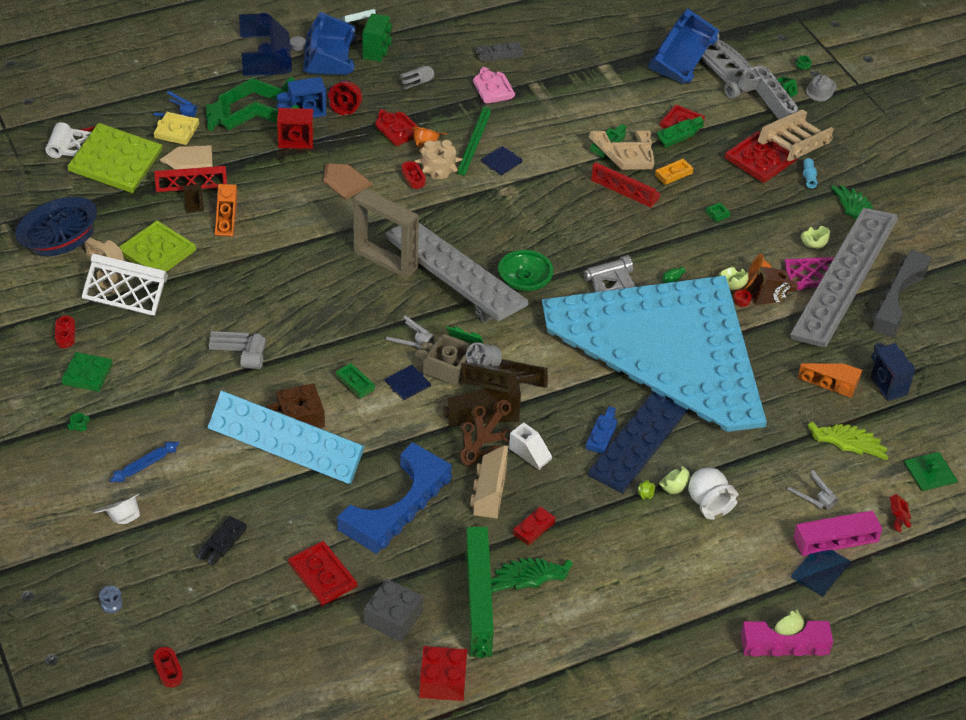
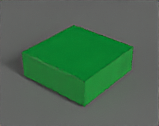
(718, 212)

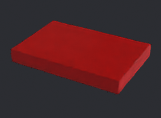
(322, 573)

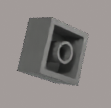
(393, 610)

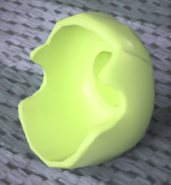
(815, 238)
(735, 279)
(676, 481)
(790, 624)

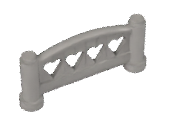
(719, 66)
(611, 271)

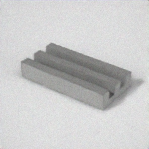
(228, 341)

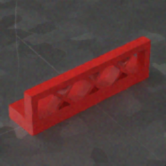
(189, 173)
(624, 185)

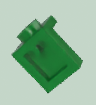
(788, 85)

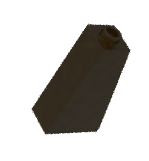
(460, 407)

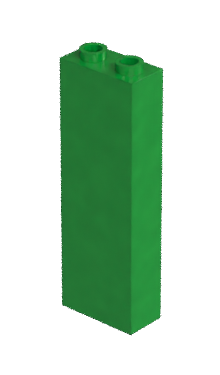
(479, 592)

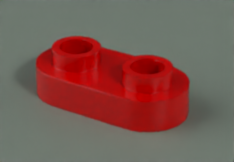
(413, 174)
(65, 331)
(169, 668)

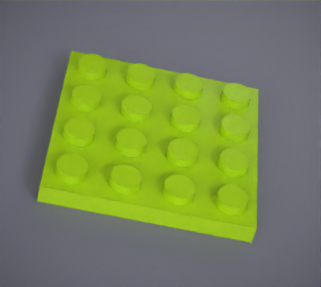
(115, 157)

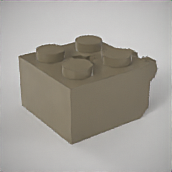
(444, 358)

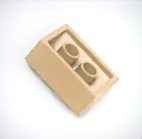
(490, 483)

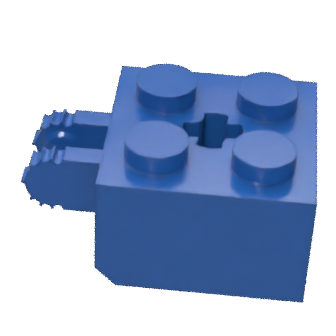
(305, 94)

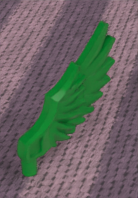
(851, 201)
(528, 574)

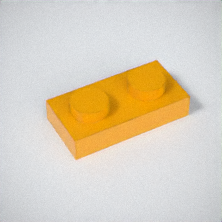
(674, 171)

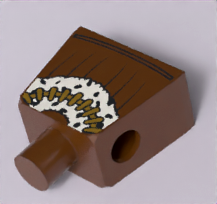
(772, 286)

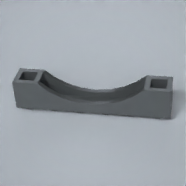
(890, 314)

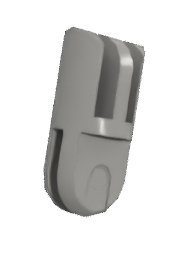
(419, 75)

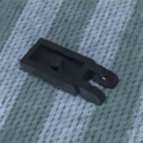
(222, 540)

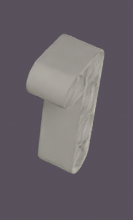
(769, 89)

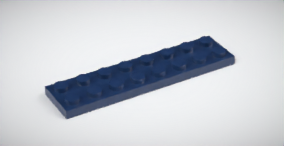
(637, 442)

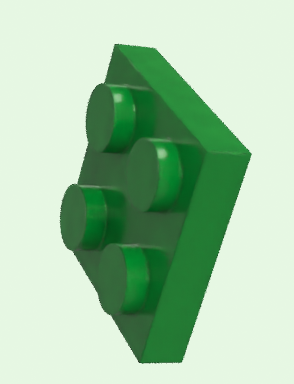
(87, 371)

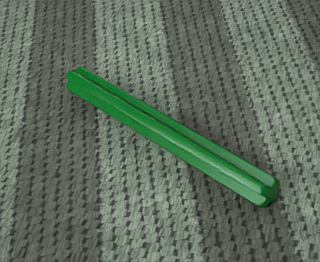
(473, 141)

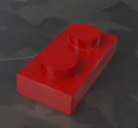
(534, 526)

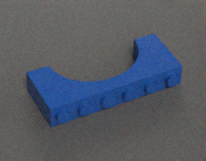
(377, 527)

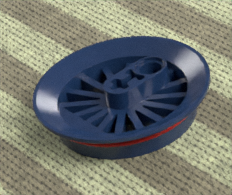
(55, 221)

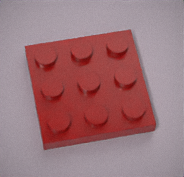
(759, 159)

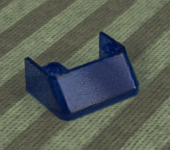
(271, 57)

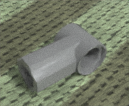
(253, 356)

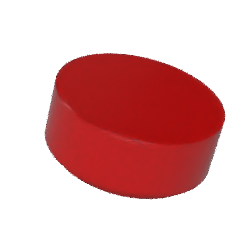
(742, 298)

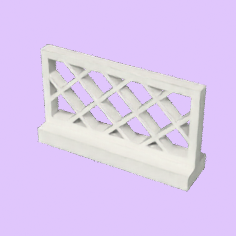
(131, 270)

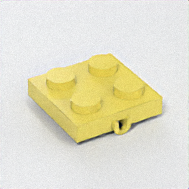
(176, 128)

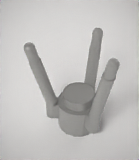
(422, 334)
(826, 496)

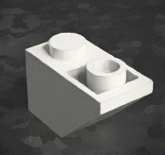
(529, 446)

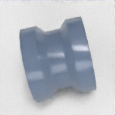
(114, 595)

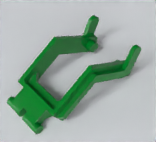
(220, 111)

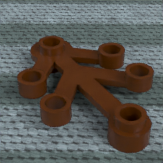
(483, 433)

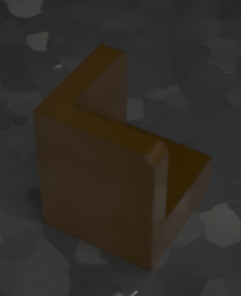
(193, 198)

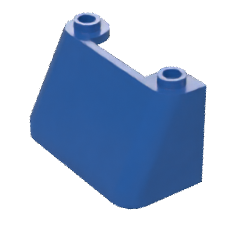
(328, 47)
(683, 47)

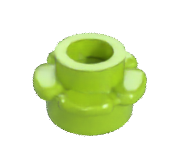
(646, 489)

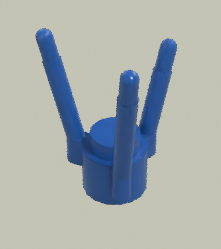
(186, 107)

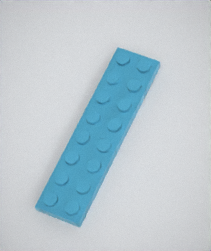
(286, 437)

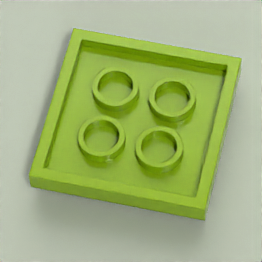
(157, 247)

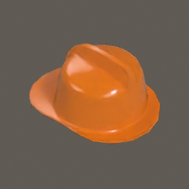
(422, 135)
(755, 267)

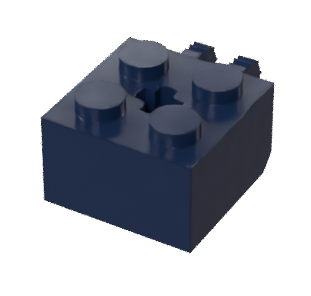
(891, 371)

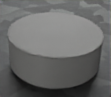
(297, 43)

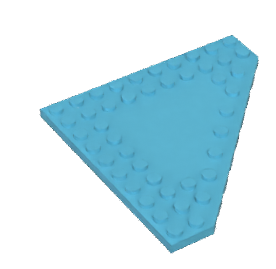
(673, 339)

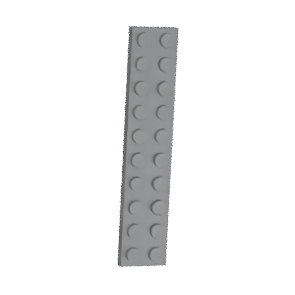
(463, 274)
(844, 277)

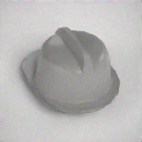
(821, 88)

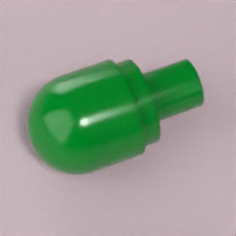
(673, 275)

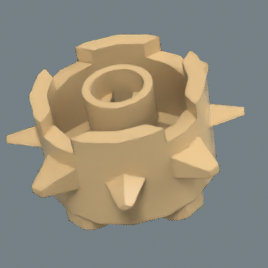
(438, 159)

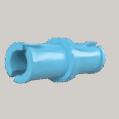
(810, 173)

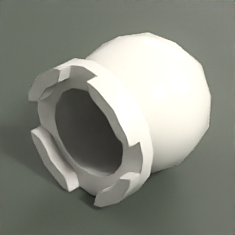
(711, 492)

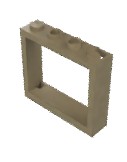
(403, 265)

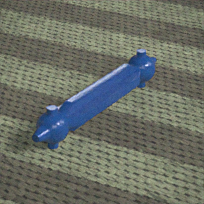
(145, 461)

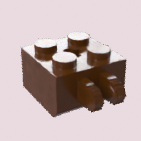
(300, 403)

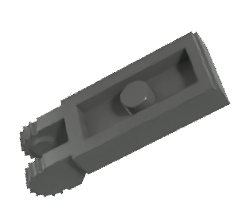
(499, 51)

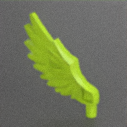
(849, 439)

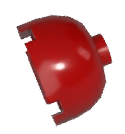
(345, 97)

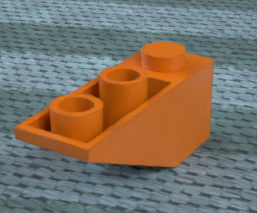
(226, 210)
(834, 377)

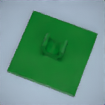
(930, 471)

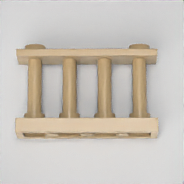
(794, 123)

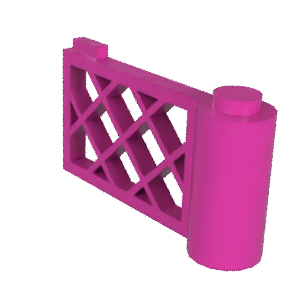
(803, 264)

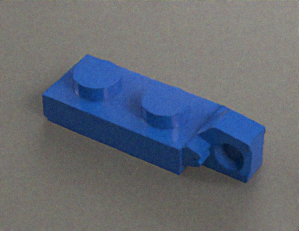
(602, 432)

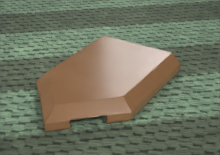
(345, 180)

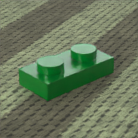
(355, 380)

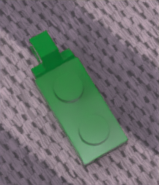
(680, 131)
(614, 136)

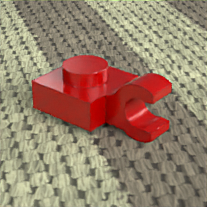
(901, 511)

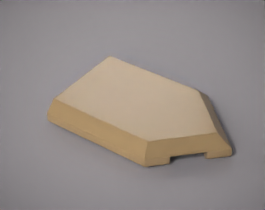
(189, 157)

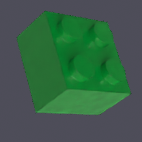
(377, 37)

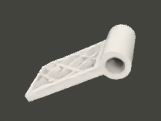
(62, 140)

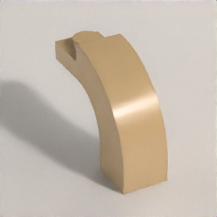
(107, 249)

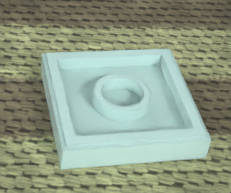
(357, 16)

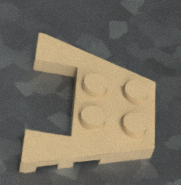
(627, 154)

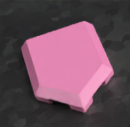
(493, 86)

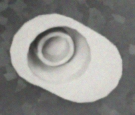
(123, 511)

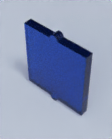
(501, 160)
(407, 382)

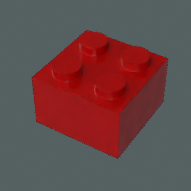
(295, 128)
(443, 673)

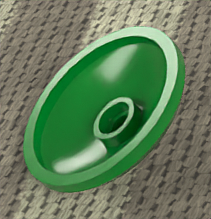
(525, 270)

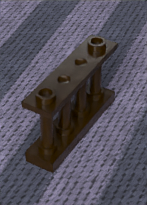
(505, 375)

